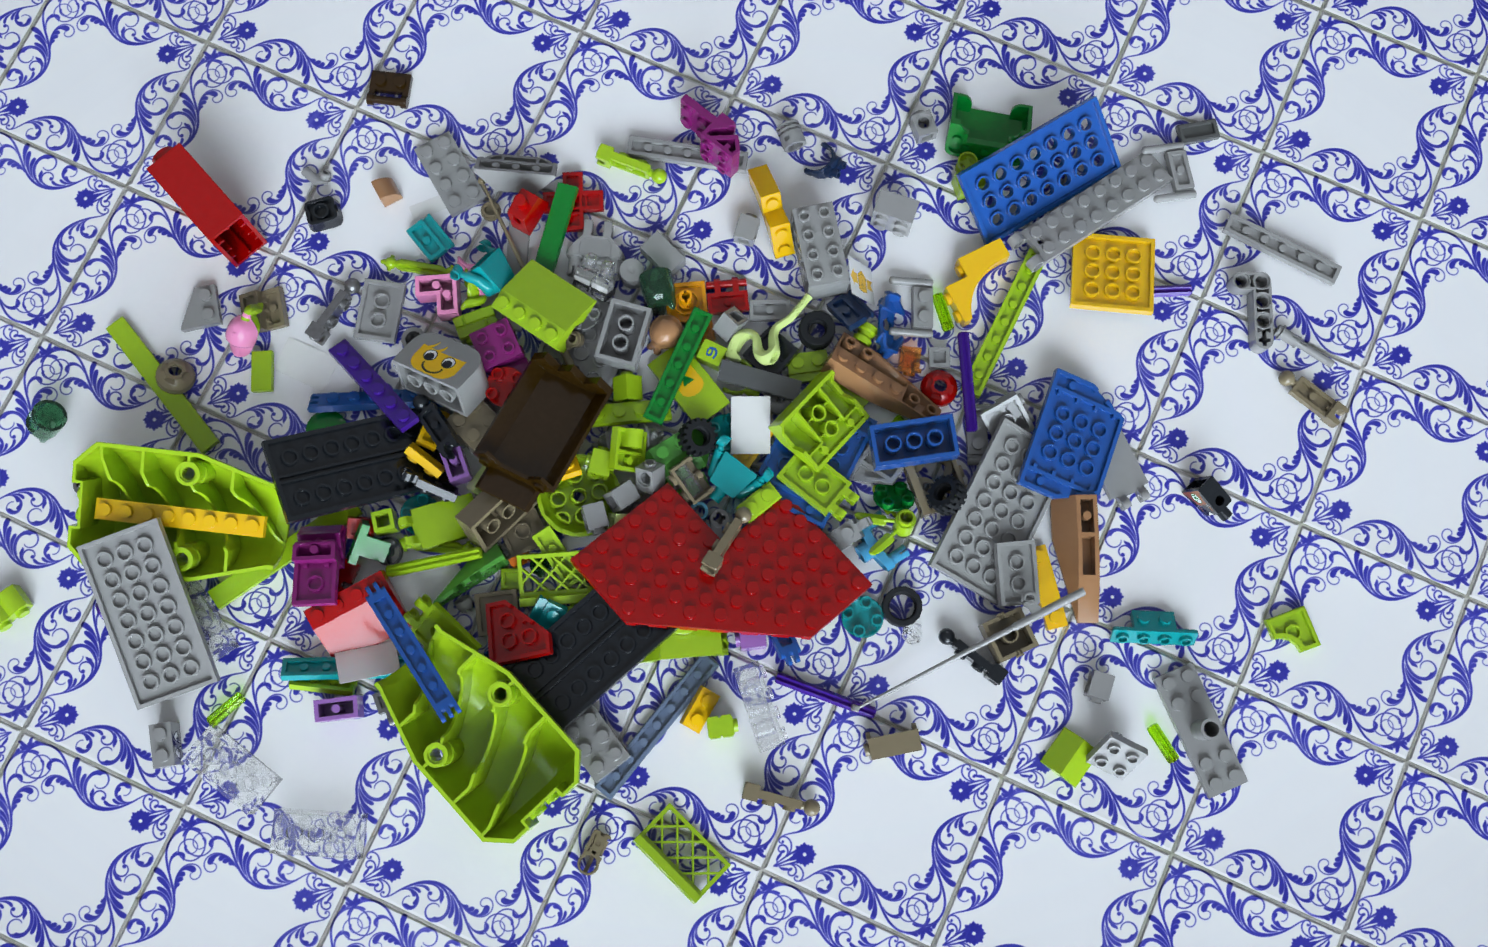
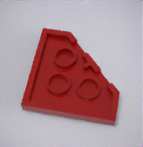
(514, 635)

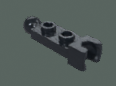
(437, 427)
(994, 672)

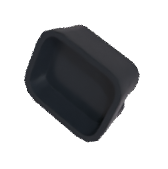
(323, 214)

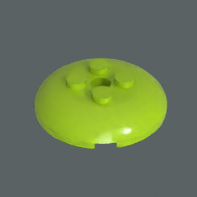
(561, 508)

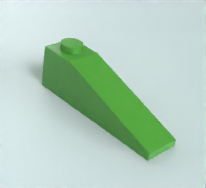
(474, 573)

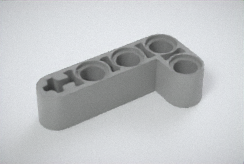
(1254, 311)

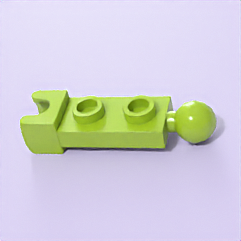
(608, 157)

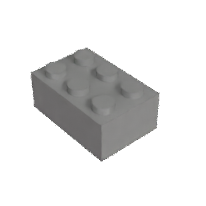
(623, 335)

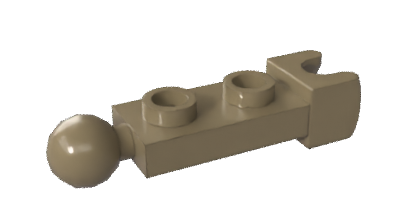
(1313, 398)
(713, 559)
(753, 792)

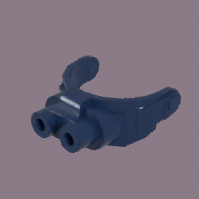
(832, 169)

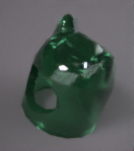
(658, 287)
(46, 420)

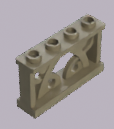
(915, 484)

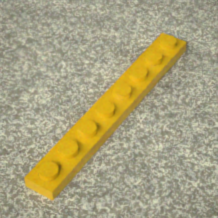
(181, 517)

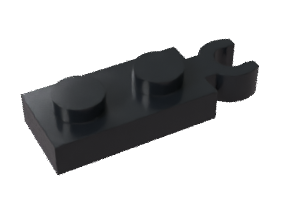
(430, 484)

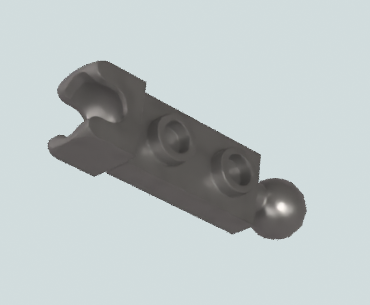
(319, 330)

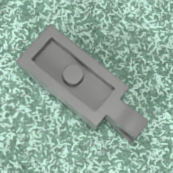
(770, 310)
(849, 532)

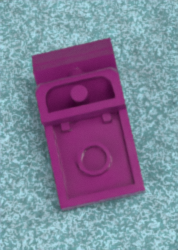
(717, 135)
(499, 346)
(317, 564)

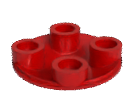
(501, 384)

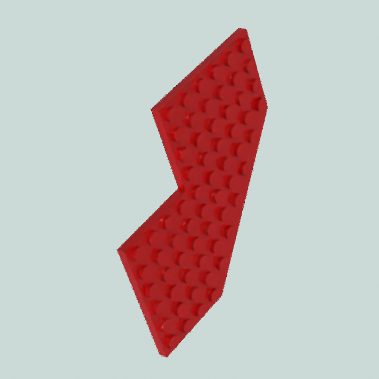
(773, 580)

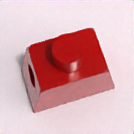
(526, 211)

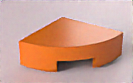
(513, 561)

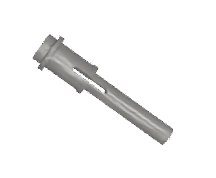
(1295, 341)

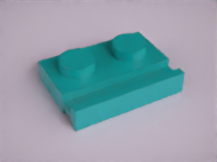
(430, 238)
(547, 612)

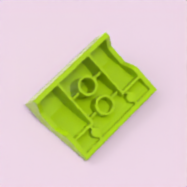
(543, 304)
(819, 421)

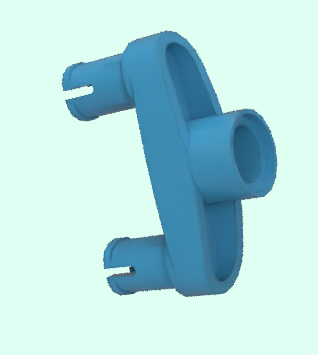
(885, 560)

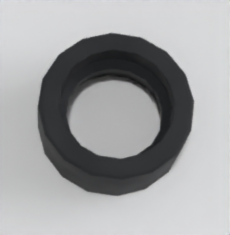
(901, 590)

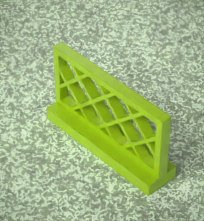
(562, 596)
(671, 870)

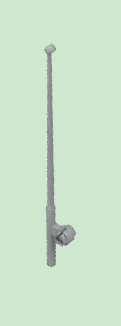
(1036, 613)

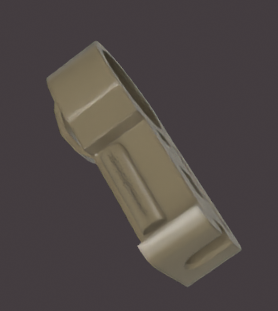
(594, 849)

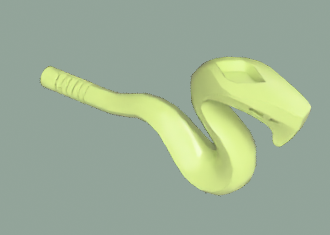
(772, 354)

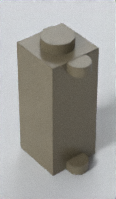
(892, 744)

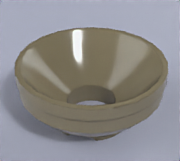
(175, 384)

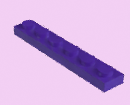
(374, 385)

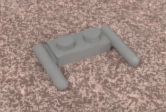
(1179, 170)
(920, 307)
(977, 441)

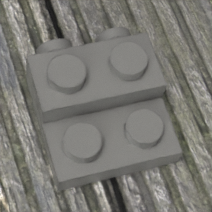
(1009, 407)

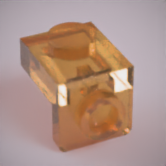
(909, 360)

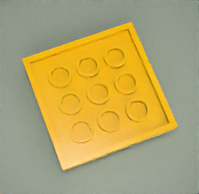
(1113, 274)

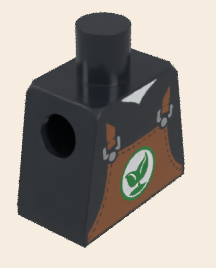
(1209, 497)

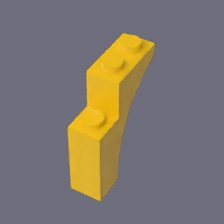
(771, 207)
(972, 269)

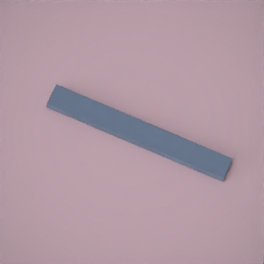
(658, 724)

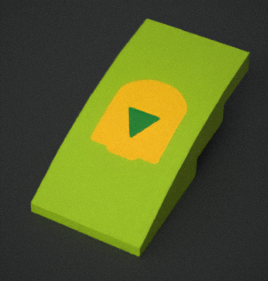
(698, 392)

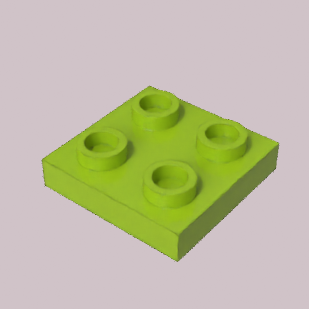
(627, 448)

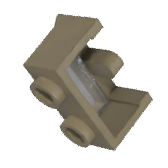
(689, 480)

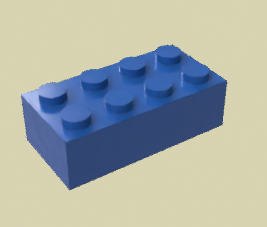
(913, 442)

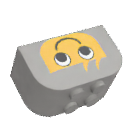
(443, 372)

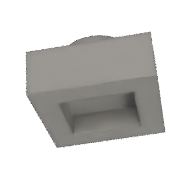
(939, 357)

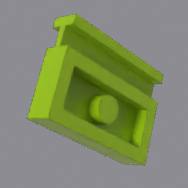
(807, 365)

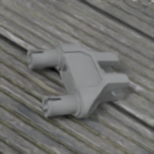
(602, 246)

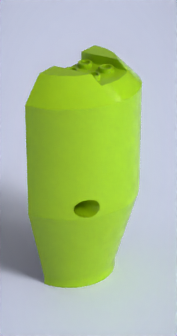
(182, 481)
(498, 754)

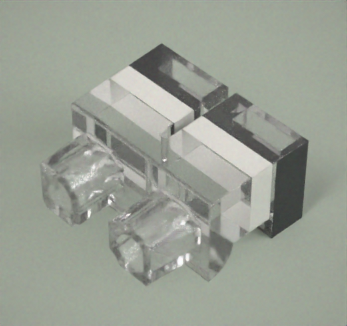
(596, 278)

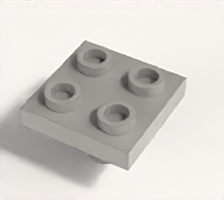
(1116, 755)

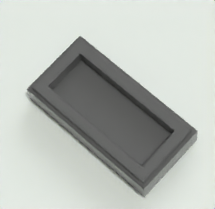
(1198, 132)

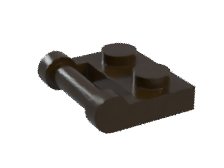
(390, 84)

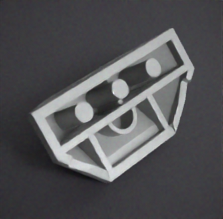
(515, 172)

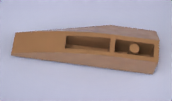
(876, 380)
(1077, 551)

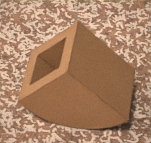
(386, 190)

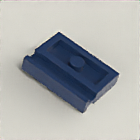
(850, 310)

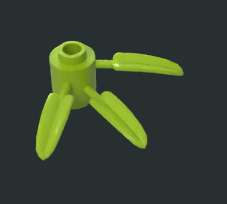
(902, 526)

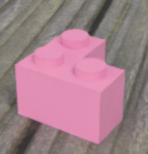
(441, 290)

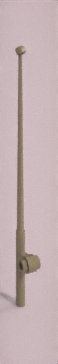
(570, 342)

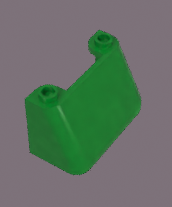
(982, 130)

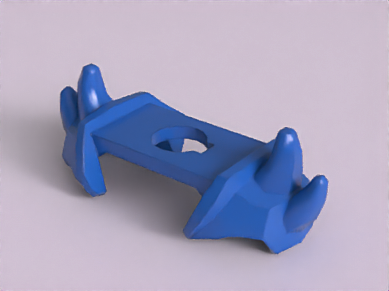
(888, 307)

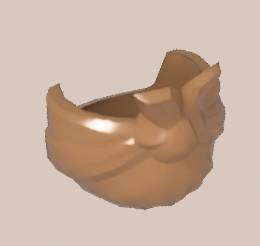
(664, 333)

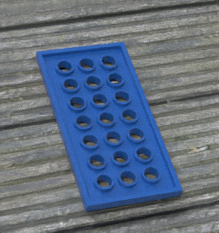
(1021, 149)

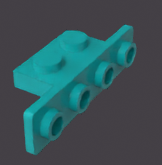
(1153, 628)

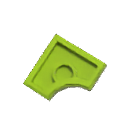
(1293, 627)

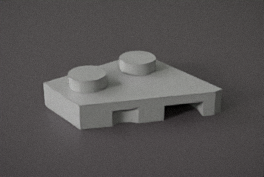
(203, 309)
(865, 473)

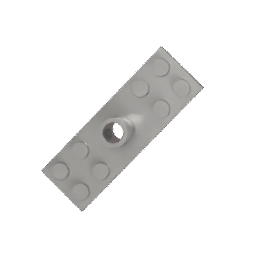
(1189, 713)

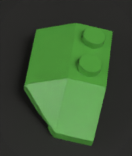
(670, 453)

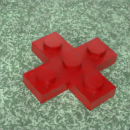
(585, 201)

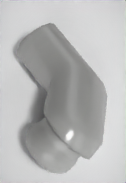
(321, 178)
(779, 407)

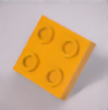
(687, 296)

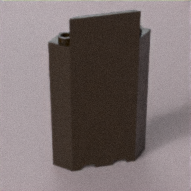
(539, 430)

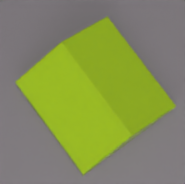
(1068, 756)

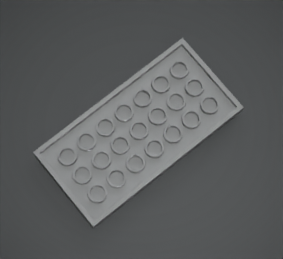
(991, 514)
(148, 613)

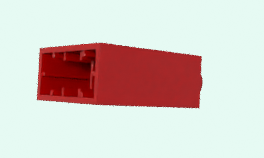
(205, 204)

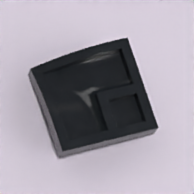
(787, 353)

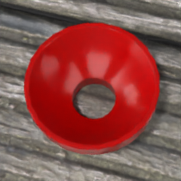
(939, 398)

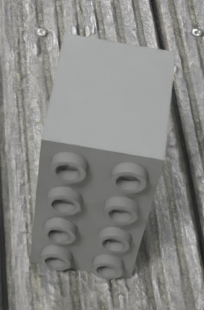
(819, 251)

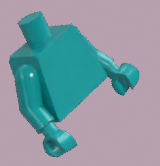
(489, 273)
(731, 475)

